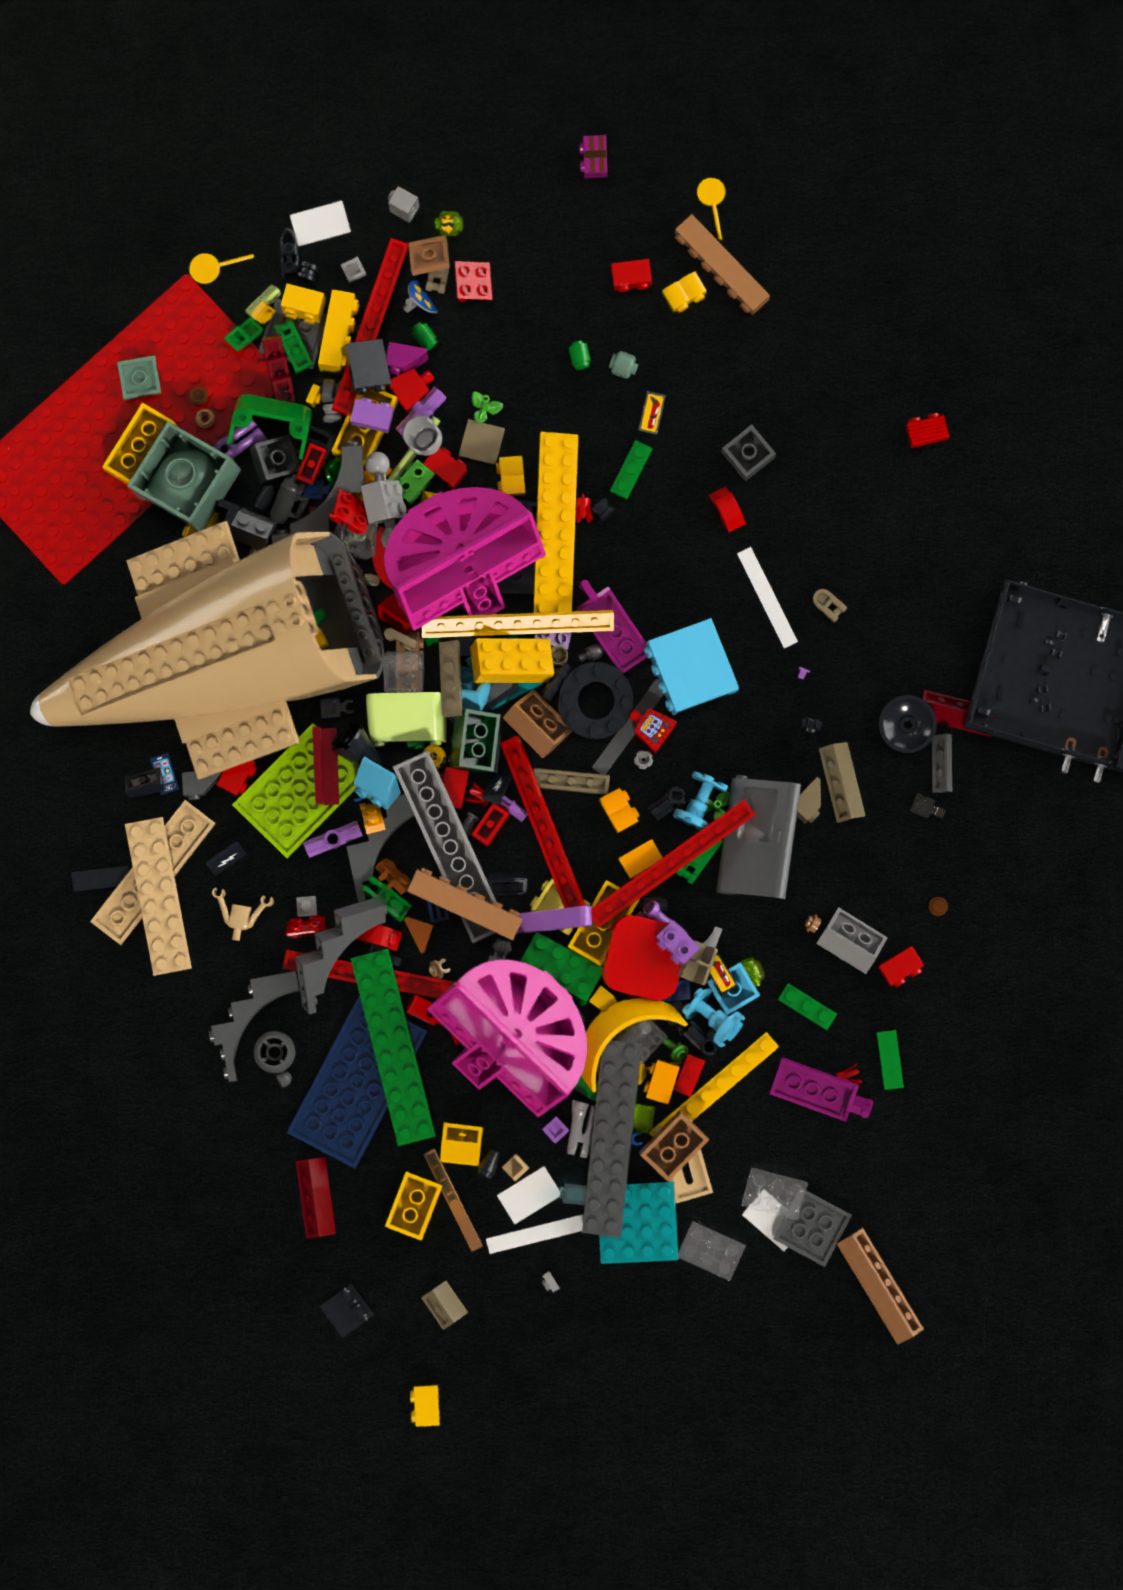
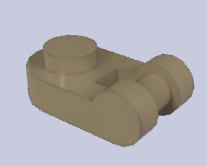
(440, 274)
(822, 600)
(406, 642)

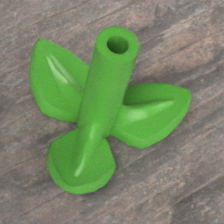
(483, 402)
(721, 800)

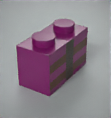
(594, 156)

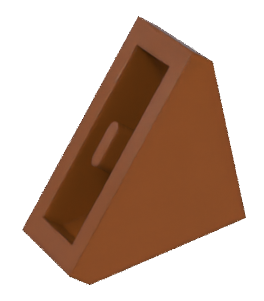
(420, 931)

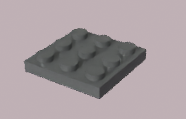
(309, 333)
(816, 1229)

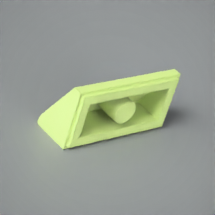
(268, 296)

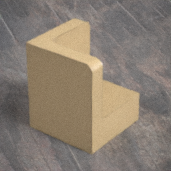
(515, 1167)

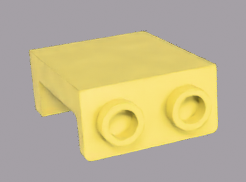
(550, 900)

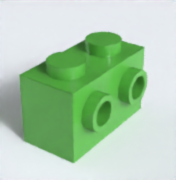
(415, 481)

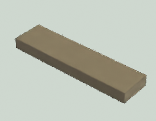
(572, 781)

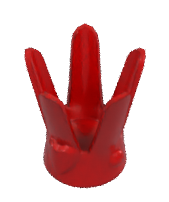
(583, 509)
(478, 792)
(845, 1075)

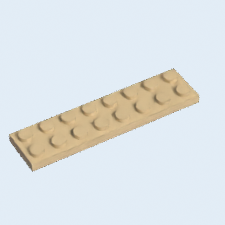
(158, 896)
(122, 909)

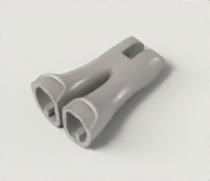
(579, 1112)

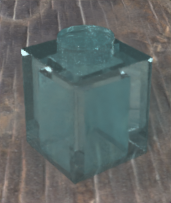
(573, 1194)

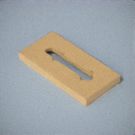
(701, 1182)

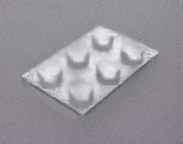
(774, 1194)
(711, 1250)

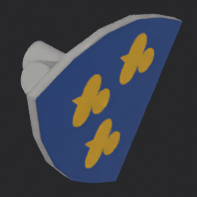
(418, 297)

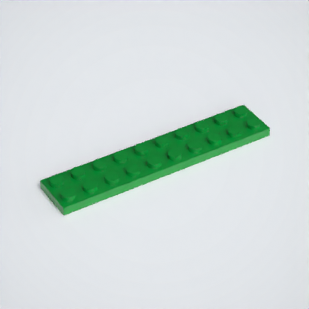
(393, 1047)

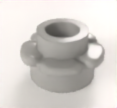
(648, 759)

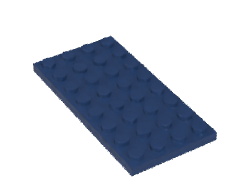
(347, 1093)

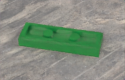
(890, 1060)

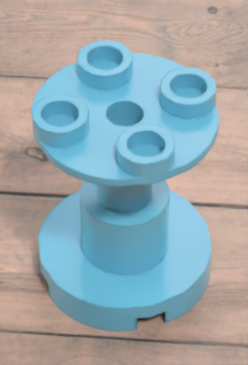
(696, 808)
(724, 1025)

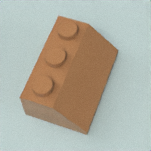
(537, 723)

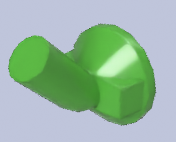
(679, 1050)

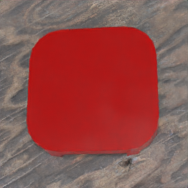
(636, 962)

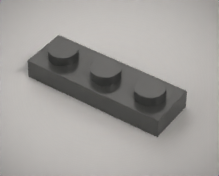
(942, 763)

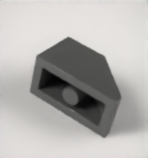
(195, 788)

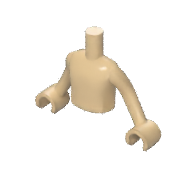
(240, 915)

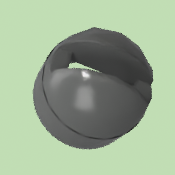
(284, 1078)

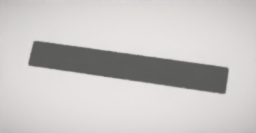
(626, 733)

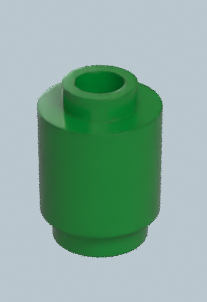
(424, 336)
(579, 355)

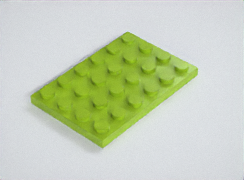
(284, 796)

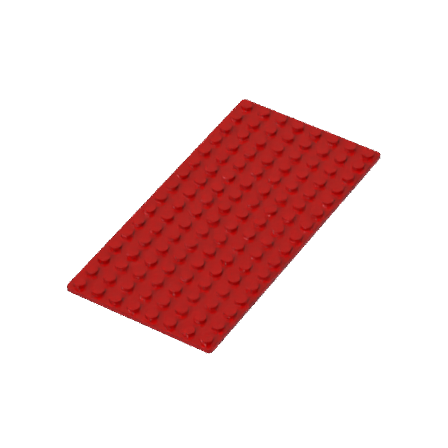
(54, 458)

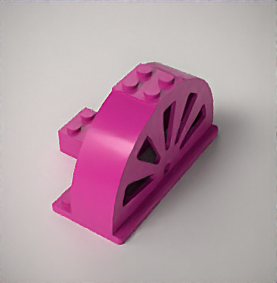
(458, 551)
(515, 1029)

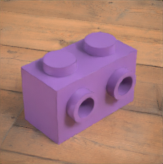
(372, 415)
(676, 943)

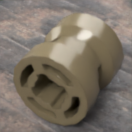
(560, 654)

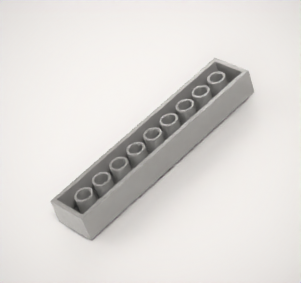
(443, 831)

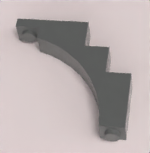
(350, 480)
(365, 855)
(315, 966)

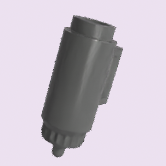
(285, 500)

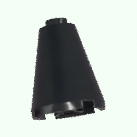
(355, 745)

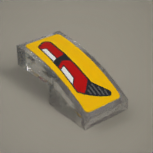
(652, 412)

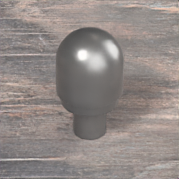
(592, 653)

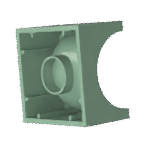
(184, 476)

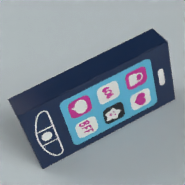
(169, 777)

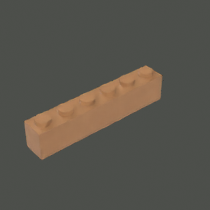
(721, 264)
(465, 904)
(880, 1286)

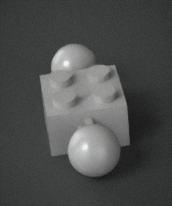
(382, 498)

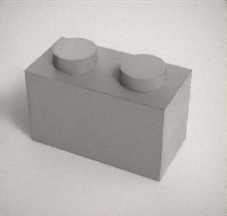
(403, 204)

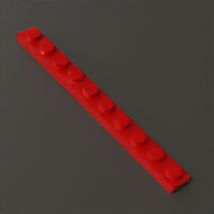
(373, 316)
(542, 823)
(671, 863)
(406, 982)

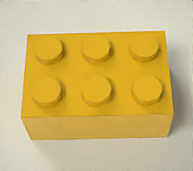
(413, 1206)

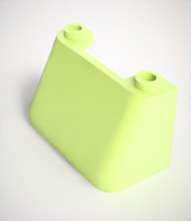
(405, 718)

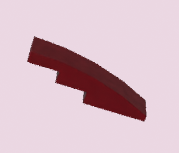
(278, 369)

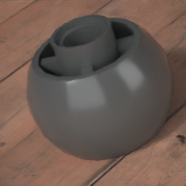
(285, 1064)

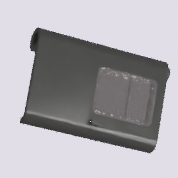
(759, 852)

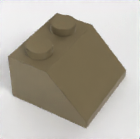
(809, 802)

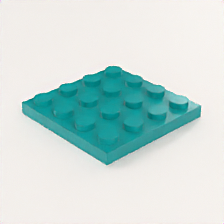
(647, 1227)

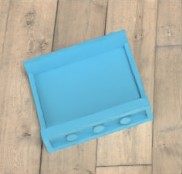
(691, 666)

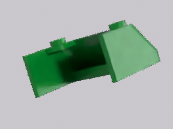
(296, 414)

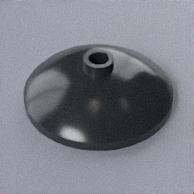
(907, 709)

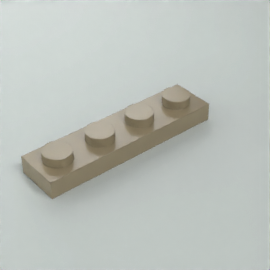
(450, 678)

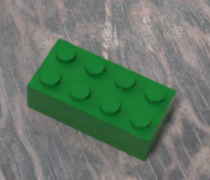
(568, 968)

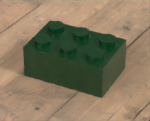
(475, 741)

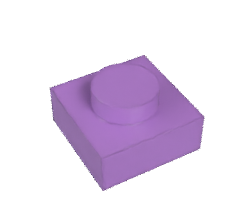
(555, 1130)

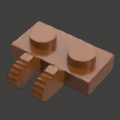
(393, 876)

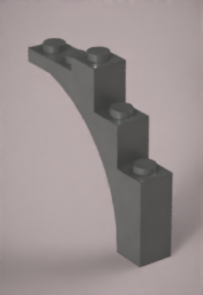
(263, 991)

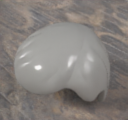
(422, 435)

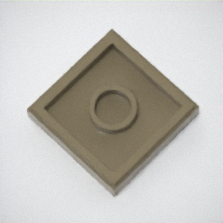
(481, 442)

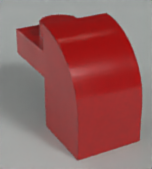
(727, 508)
(382, 936)

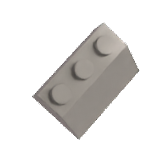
(852, 940)

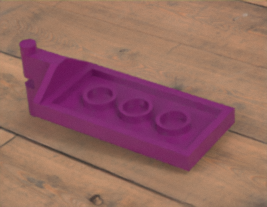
(625, 643)
(819, 1091)

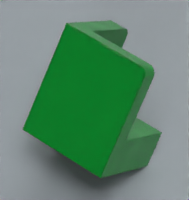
(332, 470)

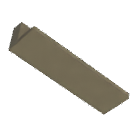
(842, 782)

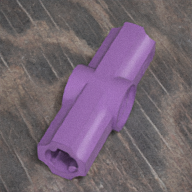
(425, 407)
(320, 844)

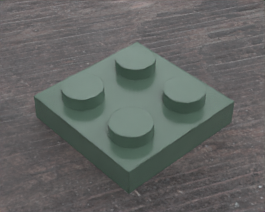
(139, 377)

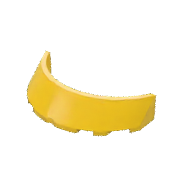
(614, 1020)

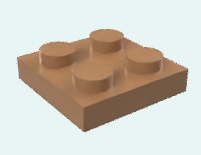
(429, 255)

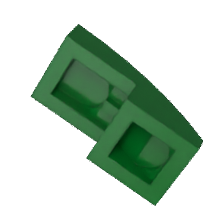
(244, 334)

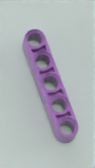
(555, 919)

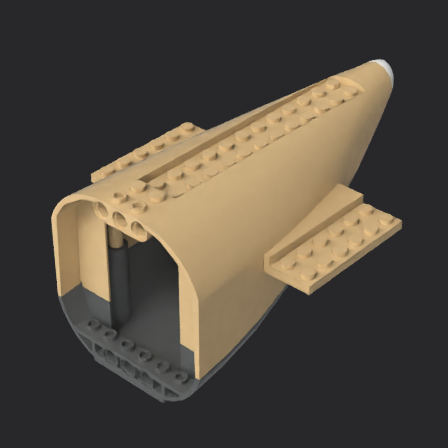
(227, 645)

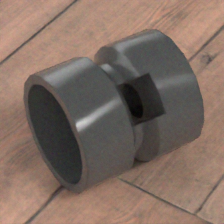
(329, 391)

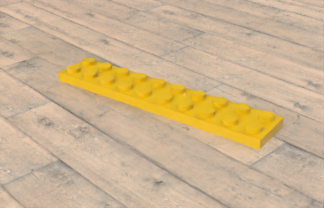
(556, 522)

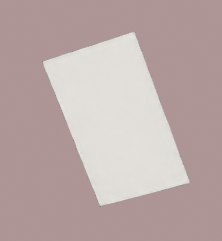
(320, 223)
(529, 1195)
(766, 1223)

